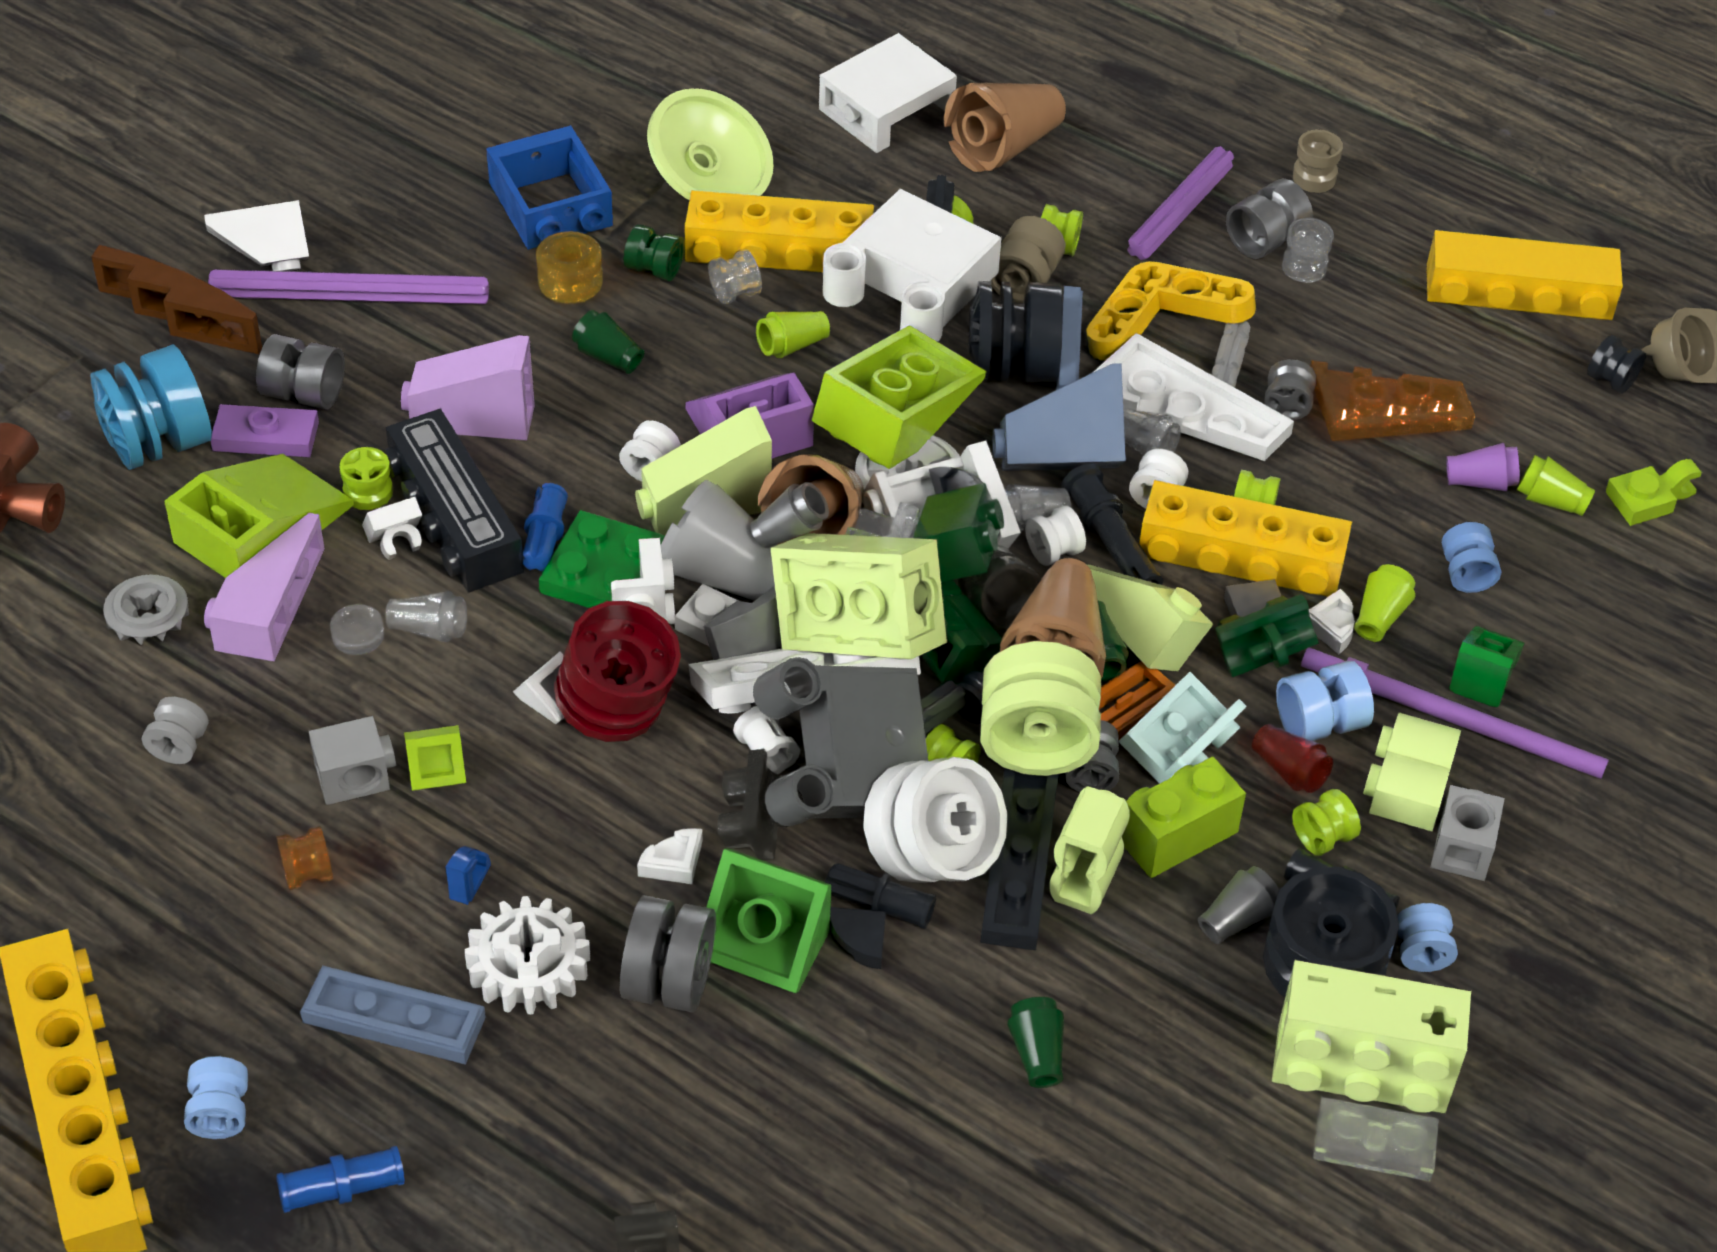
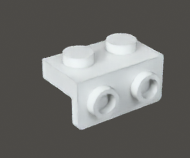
(655, 578)

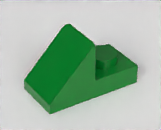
(1485, 666)

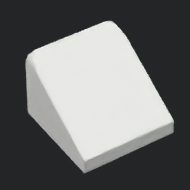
(539, 690)

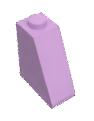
(478, 389)

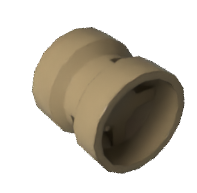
(1317, 160)

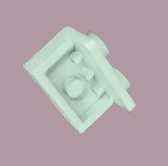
(1181, 729)

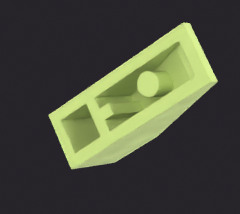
(1152, 619)

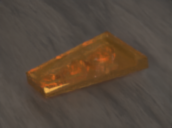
(1374, 406)

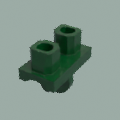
(1266, 635)

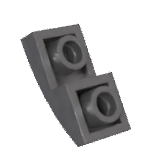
(745, 628)

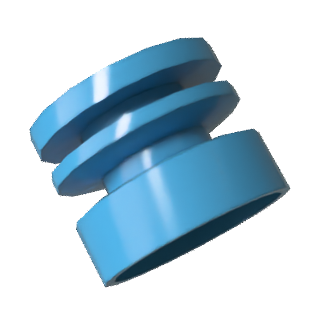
(158, 404)

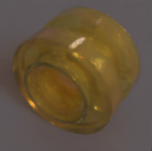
(569, 267)

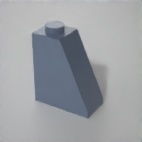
(1067, 427)

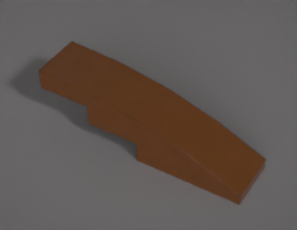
(187, 303)

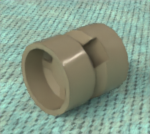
(1028, 254)

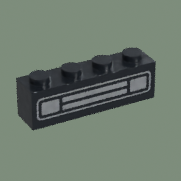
(454, 501)

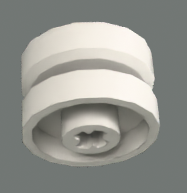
(935, 820)

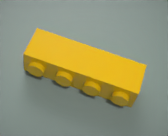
(1524, 275)

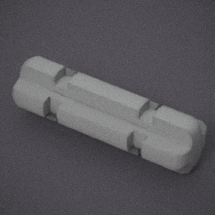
(1231, 352)

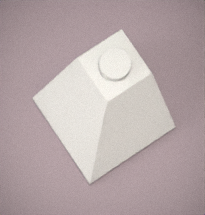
(264, 234)

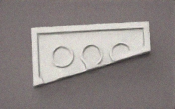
(1197, 400)

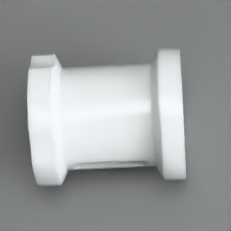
(764, 732)

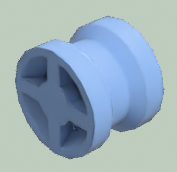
(1426, 937)

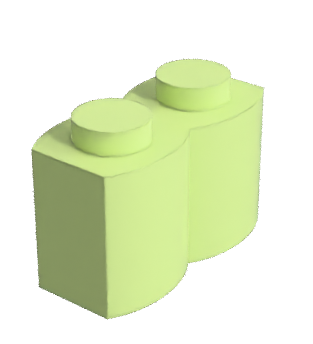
(1413, 771)
(1089, 849)

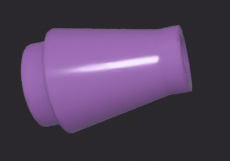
(1486, 468)

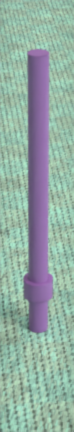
(1468, 717)

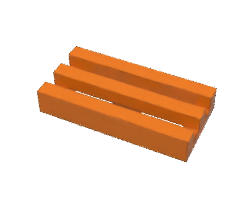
(1135, 704)

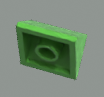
(768, 920)

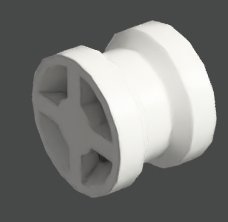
(649, 443)
(1159, 466)
(1055, 535)

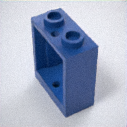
(558, 155)

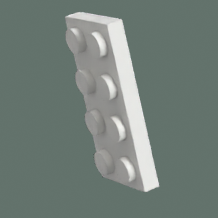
(730, 680)

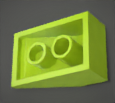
(894, 395)

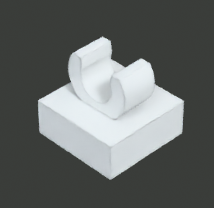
(394, 521)

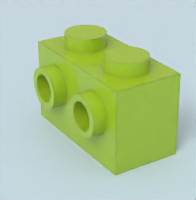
(1182, 816)

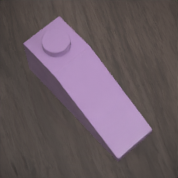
(265, 593)

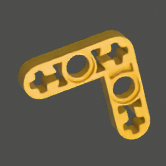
(1220, 300)

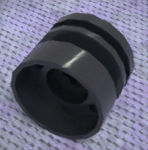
(1018, 331)

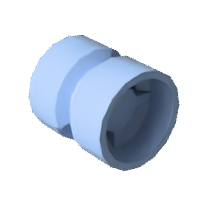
(1332, 700)

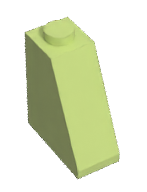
(729, 454)

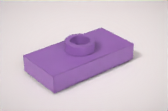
(264, 430)

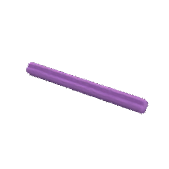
(351, 286)

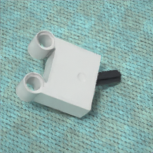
(916, 256)

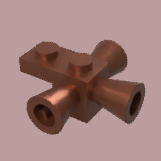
(31, 503)

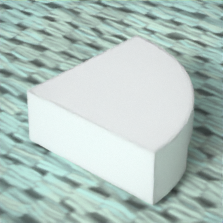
(1334, 621)
(672, 858)

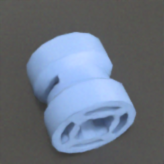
(216, 1093)

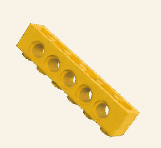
(33, 976)

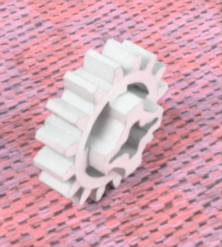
(499, 950)

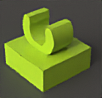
(435, 757)

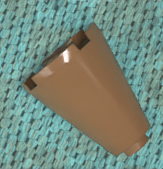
(1000, 120)
(836, 482)

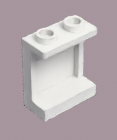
(883, 88)
(913, 486)

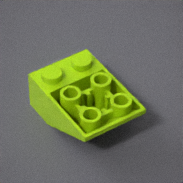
(244, 507)

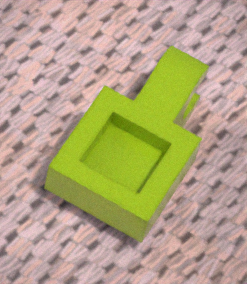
(1647, 495)

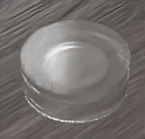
(357, 629)

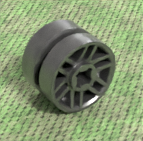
(667, 953)

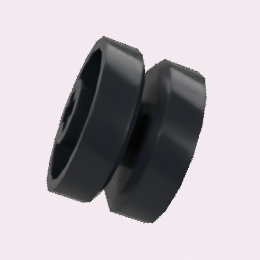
(1330, 921)

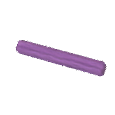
(1180, 203)

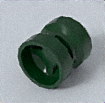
(654, 252)

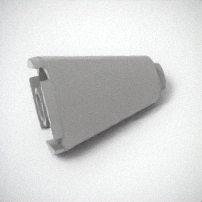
(717, 545)

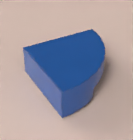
(465, 873)

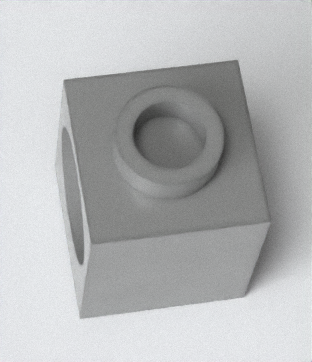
(351, 759)
(1467, 832)

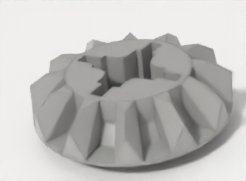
(144, 593)

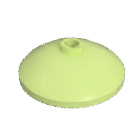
(709, 145)

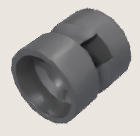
(1262, 220)
(293, 370)

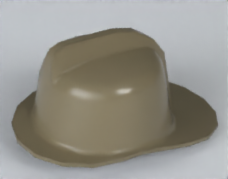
(1686, 346)

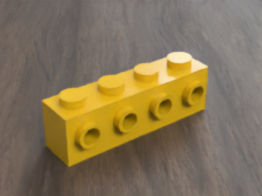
(774, 229)
(1243, 542)

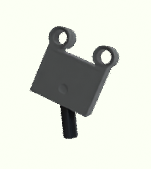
(852, 731)

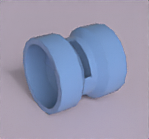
(1471, 557)

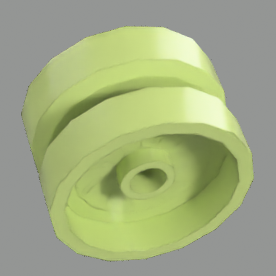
(1041, 708)

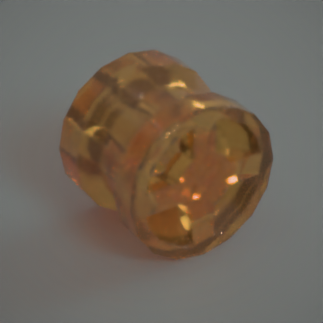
(304, 858)

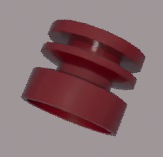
(617, 671)

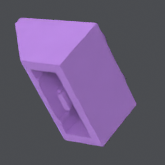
(780, 402)

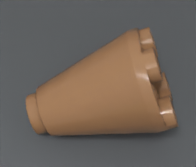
(1062, 612)

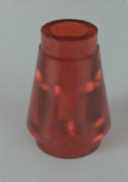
(1294, 758)

